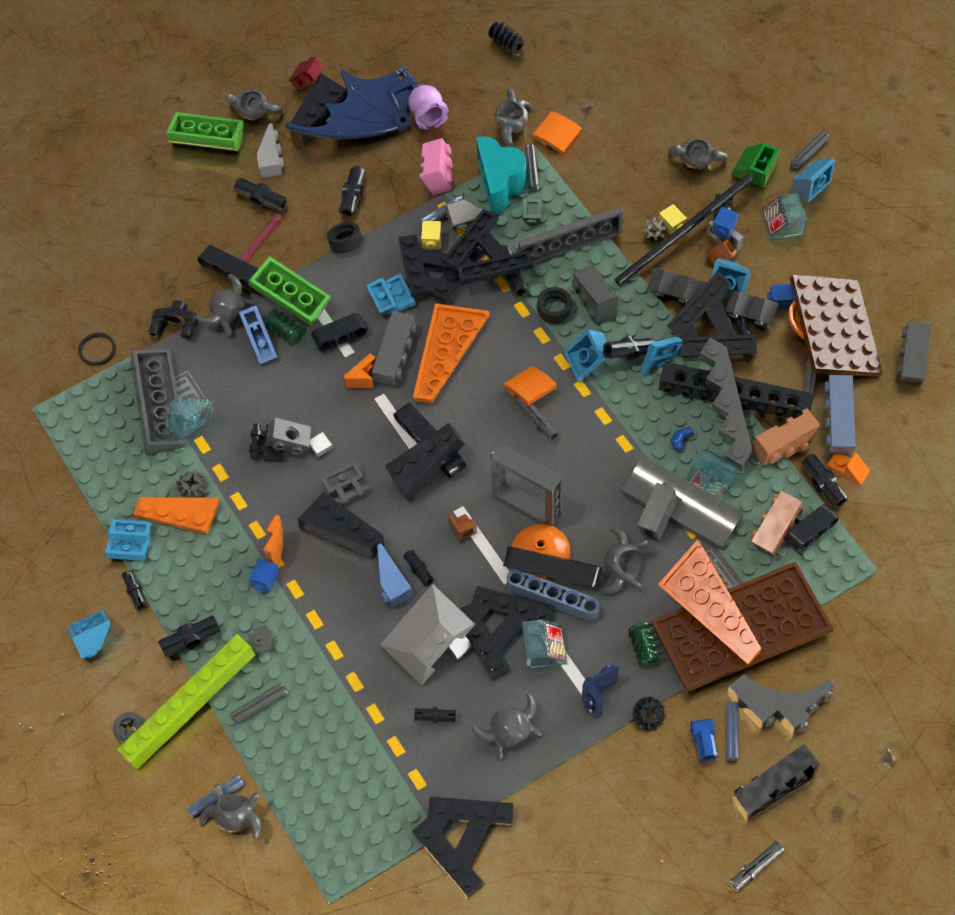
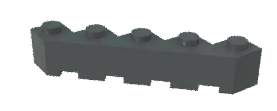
(733, 301)
(727, 402)

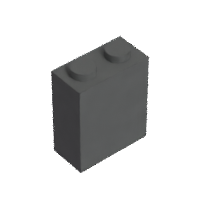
(658, 511)

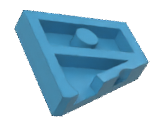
(660, 352)

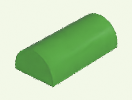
(205, 131)
(289, 291)

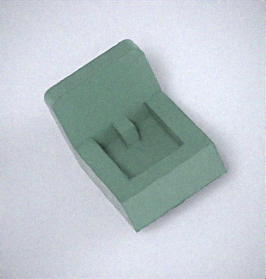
(532, 210)

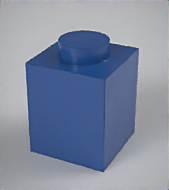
(724, 223)
(781, 294)
(263, 575)

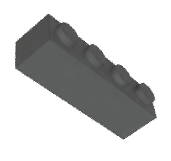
(393, 348)

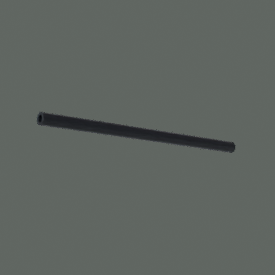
(684, 229)

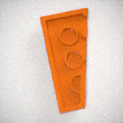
(183, 513)

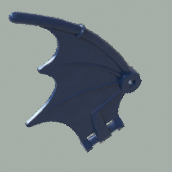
(370, 108)

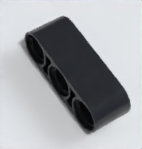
(339, 332)
(811, 528)

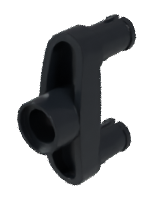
(174, 315)

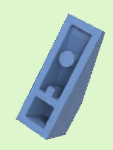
(258, 334)
(393, 584)

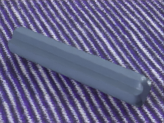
(440, 212)
(732, 731)
(228, 788)

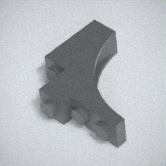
(766, 705)

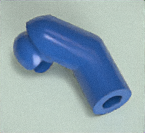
(679, 435)

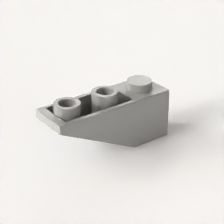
(267, 155)

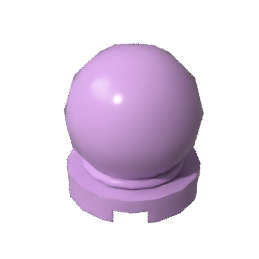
(427, 107)

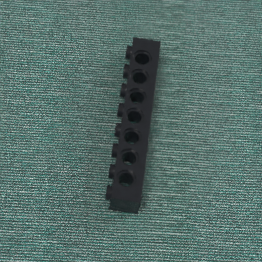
(746, 389)

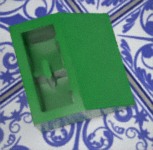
(758, 162)

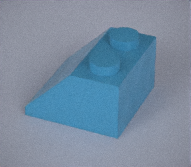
(813, 178)

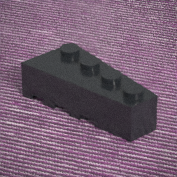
(313, 110)
(424, 460)
(336, 523)

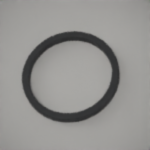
(94, 335)

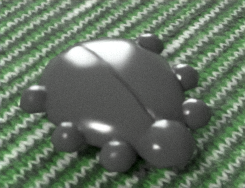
(260, 639)

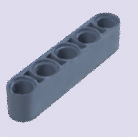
(547, 587)

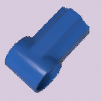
(704, 735)

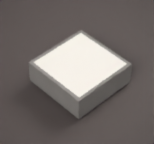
(320, 444)

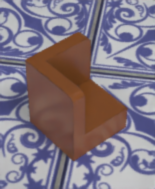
(722, 249)
(462, 526)

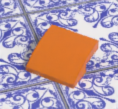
(556, 132)
(530, 385)
(275, 545)

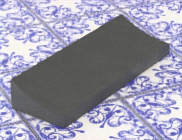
(573, 235)
(154, 392)
(695, 509)

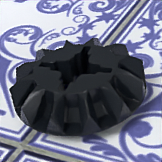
(639, 713)

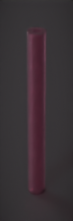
(256, 242)

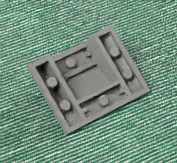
(426, 633)

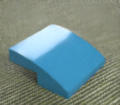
(391, 294)
(128, 539)

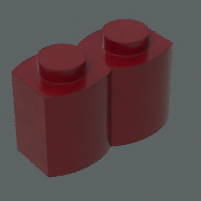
(306, 73)

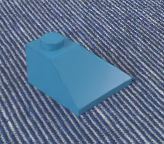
(733, 272)
(586, 353)
(90, 633)

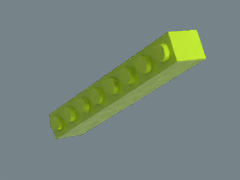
(186, 702)

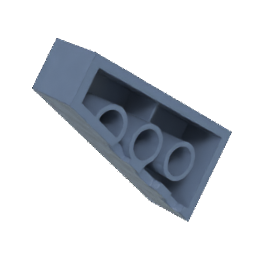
(840, 414)

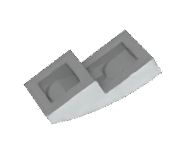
(736, 239)

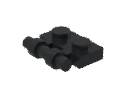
(269, 453)

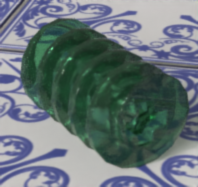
(284, 327)
(644, 645)

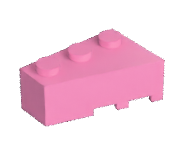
(437, 167)

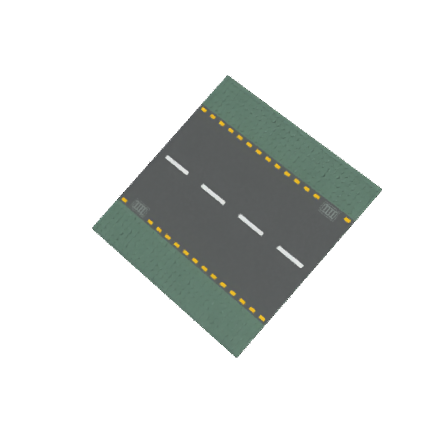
(342, 743)

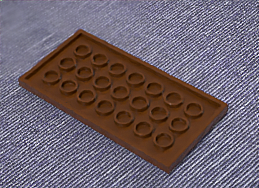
(777, 610)

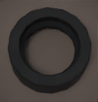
(347, 244)
(556, 293)

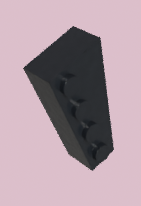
(776, 783)

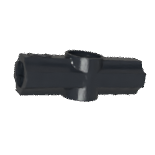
(352, 191)
(260, 194)
(515, 281)
(627, 347)
(824, 481)
(189, 636)

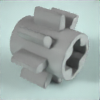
(651, 232)

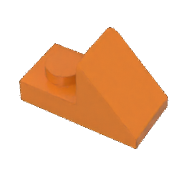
(359, 375)
(850, 468)

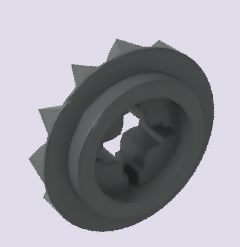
(196, 490)
(126, 720)

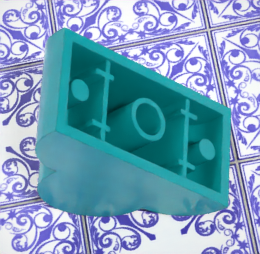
(501, 171)

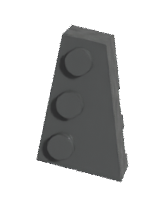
(594, 294)
(914, 352)

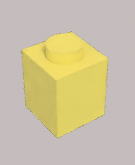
(672, 218)
(431, 235)

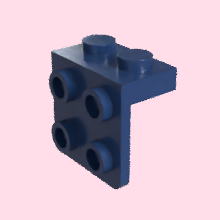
(594, 686)

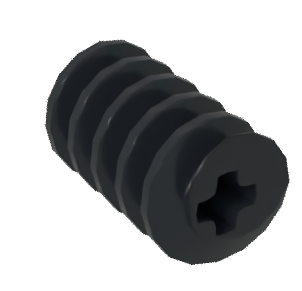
(506, 37)

